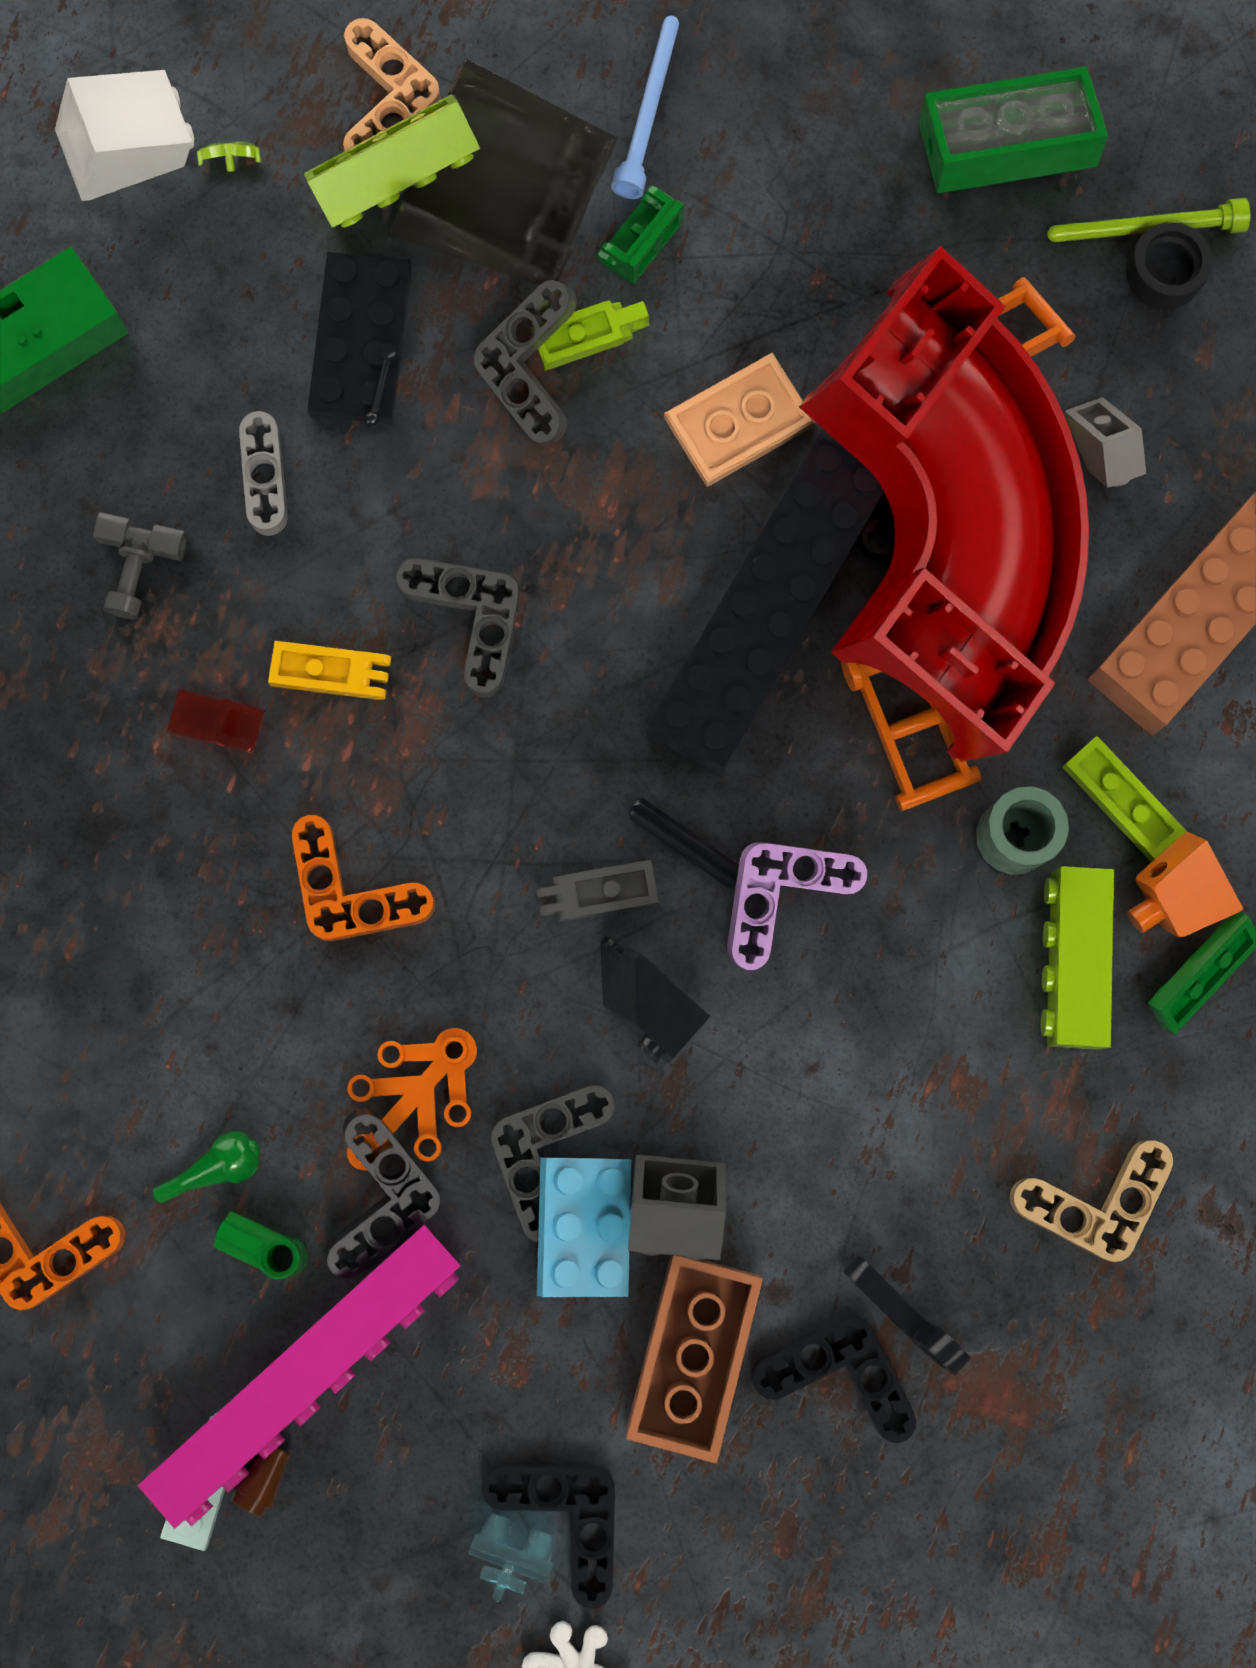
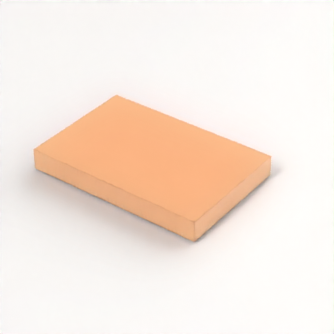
(739, 419)

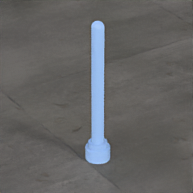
(630, 177)

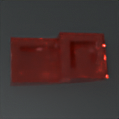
(215, 721)

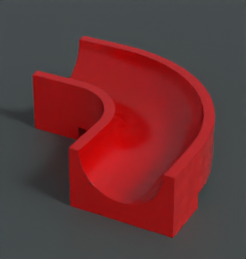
(979, 504)

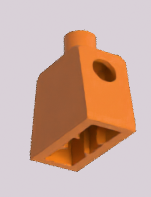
(1184, 889)

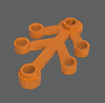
(419, 1090)

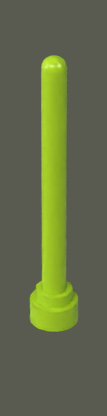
(1231, 216)

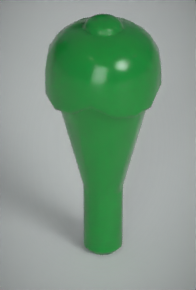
(231, 1159)

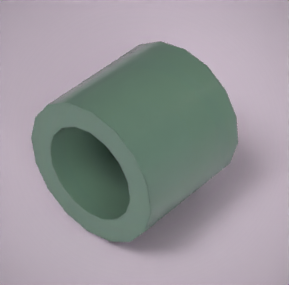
(1028, 810)

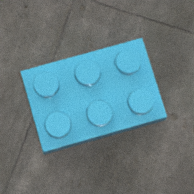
(584, 1227)

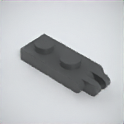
(601, 891)

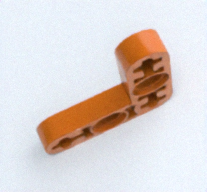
(334, 897)
(24, 1264)

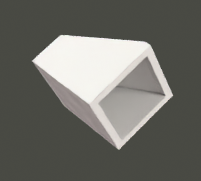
(121, 130)

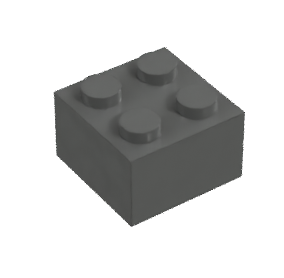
(677, 1207)

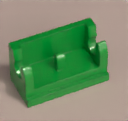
(642, 235)

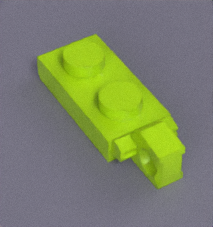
(592, 332)

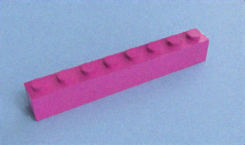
(298, 1377)

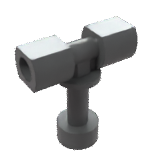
(137, 547)

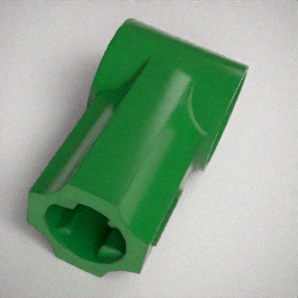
(257, 1245)

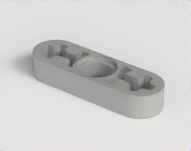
(272, 443)

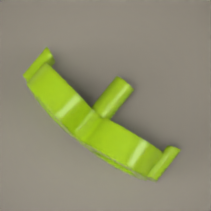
(228, 150)

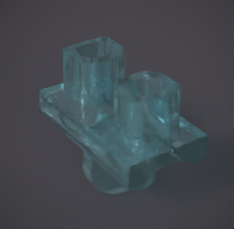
(530, 1562)

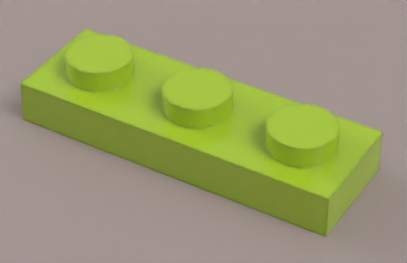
(1124, 798)

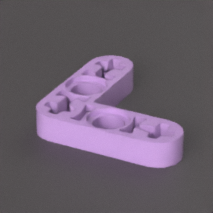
(768, 885)

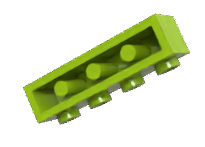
(392, 162)
(1079, 958)

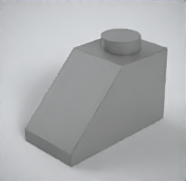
(1107, 442)

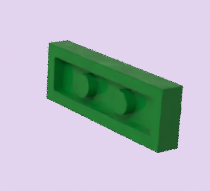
(1204, 972)

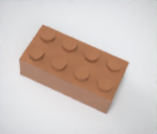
(693, 1358)

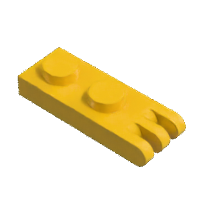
(328, 670)

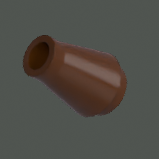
(262, 1483)

